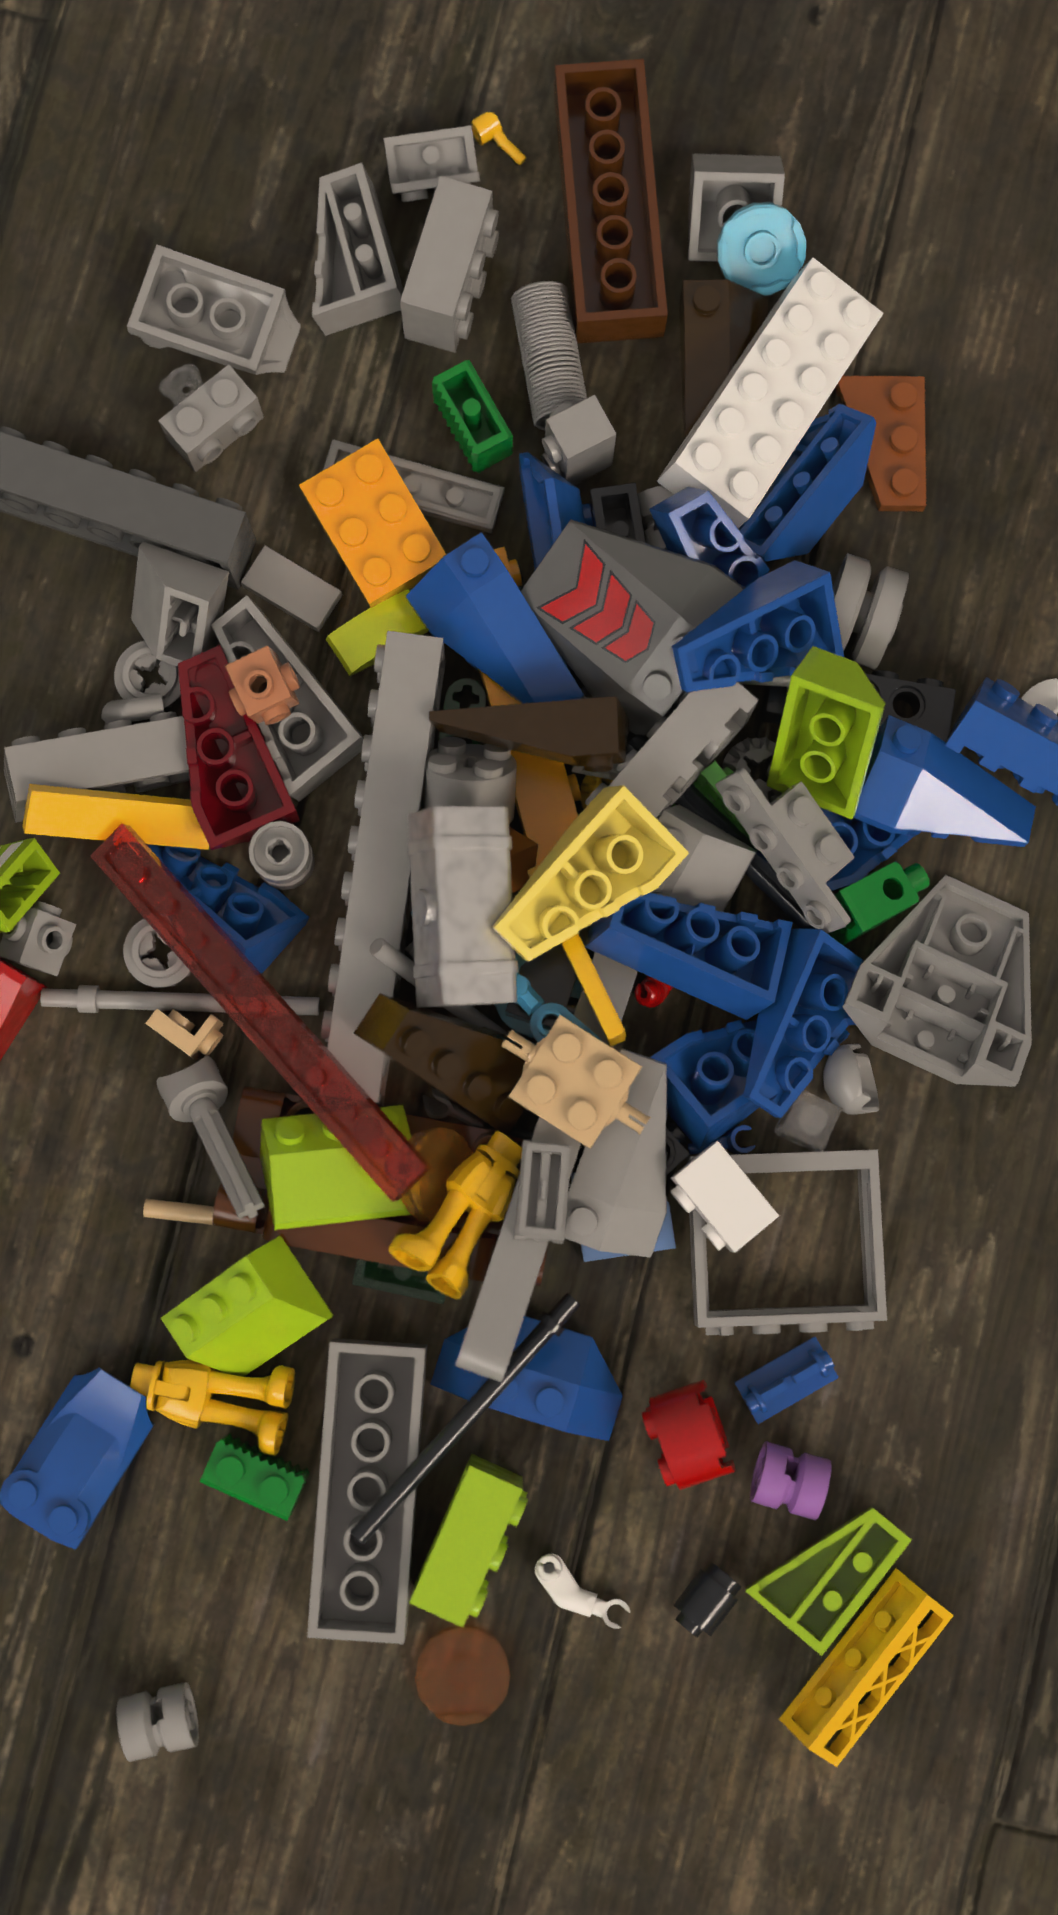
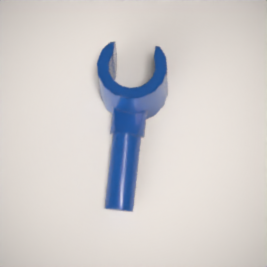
(727, 1141)

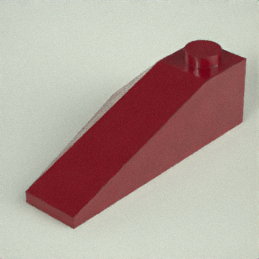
(227, 758)

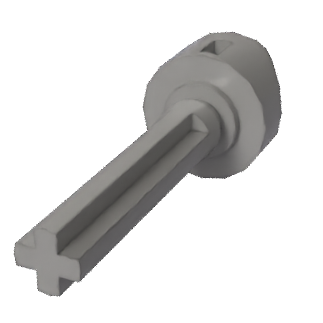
(196, 1097)

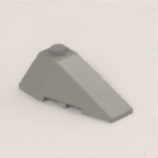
(621, 1181)

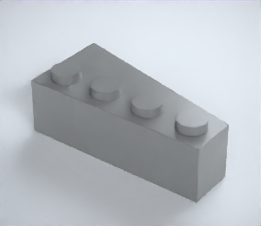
(683, 746)
(102, 760)

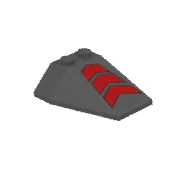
(620, 610)

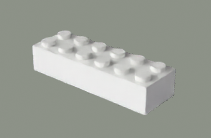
(773, 392)

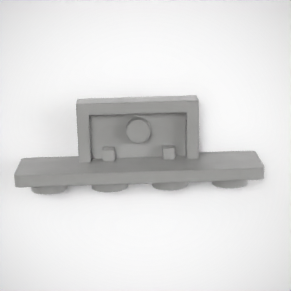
(795, 842)

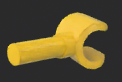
(487, 128)

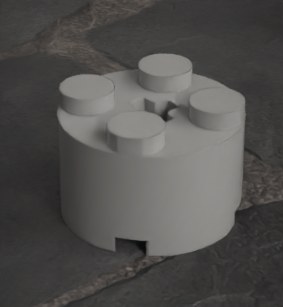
(469, 776)

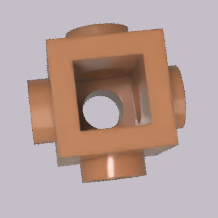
(252, 675)

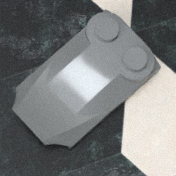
(214, 314)

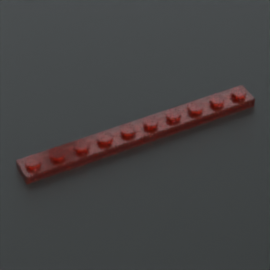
(261, 1013)

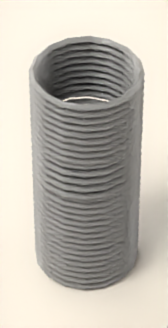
(548, 348)

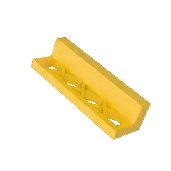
(861, 1666)

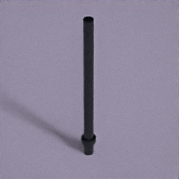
(549, 1325)

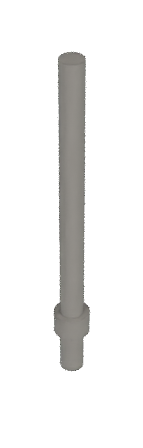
(91, 999)

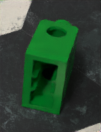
(879, 898)

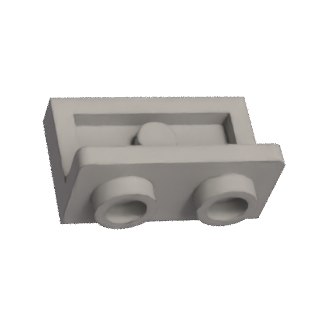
(421, 158)

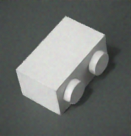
(723, 1198)

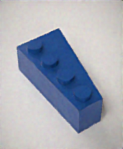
(700, 529)
(698, 950)

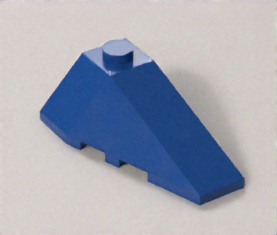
(490, 624)
(762, 631)
(933, 789)
(802, 1021)
(709, 1080)

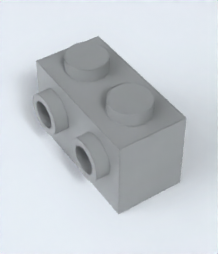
(212, 418)
(578, 440)

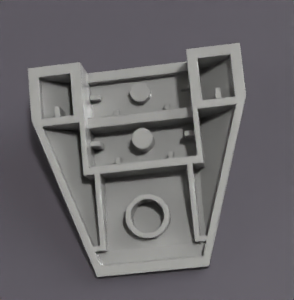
(951, 988)

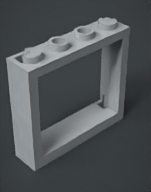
(811, 1317)

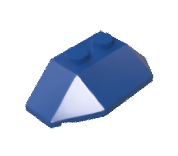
(812, 485)
(548, 504)
(559, 1388)

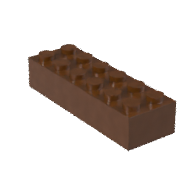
(610, 201)

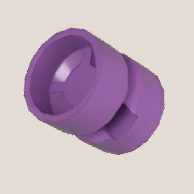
(790, 1480)

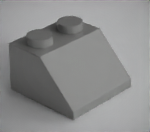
(720, 188)
(713, 863)

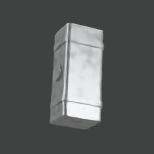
(457, 896)

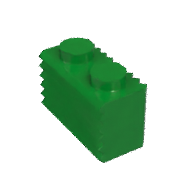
(472, 416)
(255, 1477)

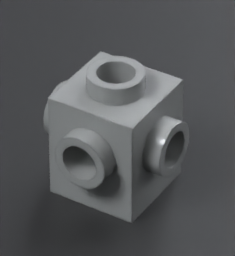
(39, 939)

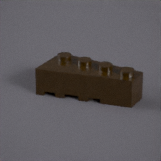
(449, 1056)

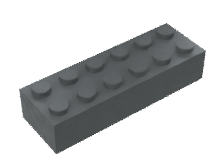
(119, 507)

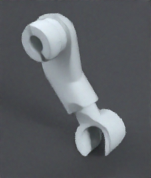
(566, 1592)

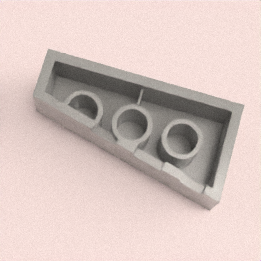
(317, 733)

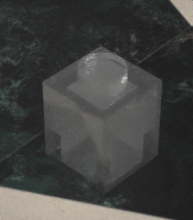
(809, 1121)

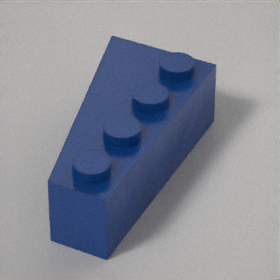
(1010, 736)

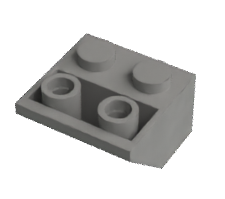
(176, 603)

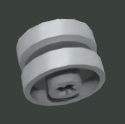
(868, 613)

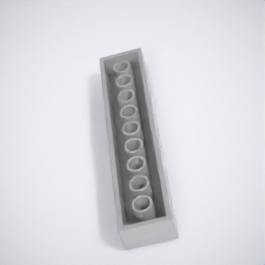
(380, 885)

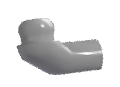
(132, 709)

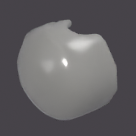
(850, 1081)

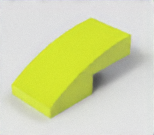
(358, 639)

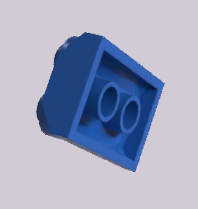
(77, 1457)

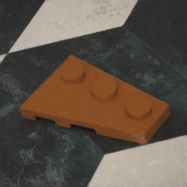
(898, 447)

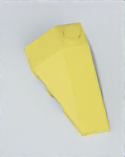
(592, 871)

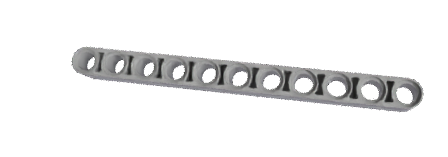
(515, 1261)

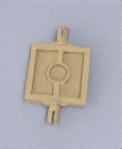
(575, 1081)

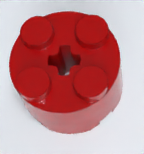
(688, 1435)

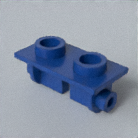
(786, 1379)

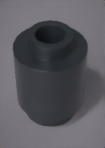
(707, 1601)

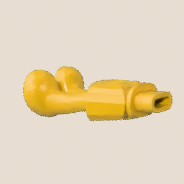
(484, 1190)
(186, 1389)

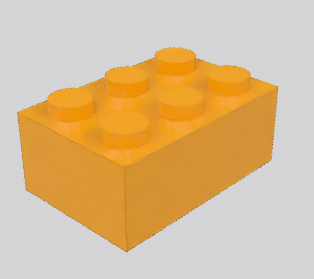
(373, 523)

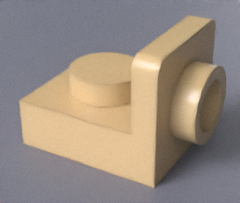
(178, 1028)

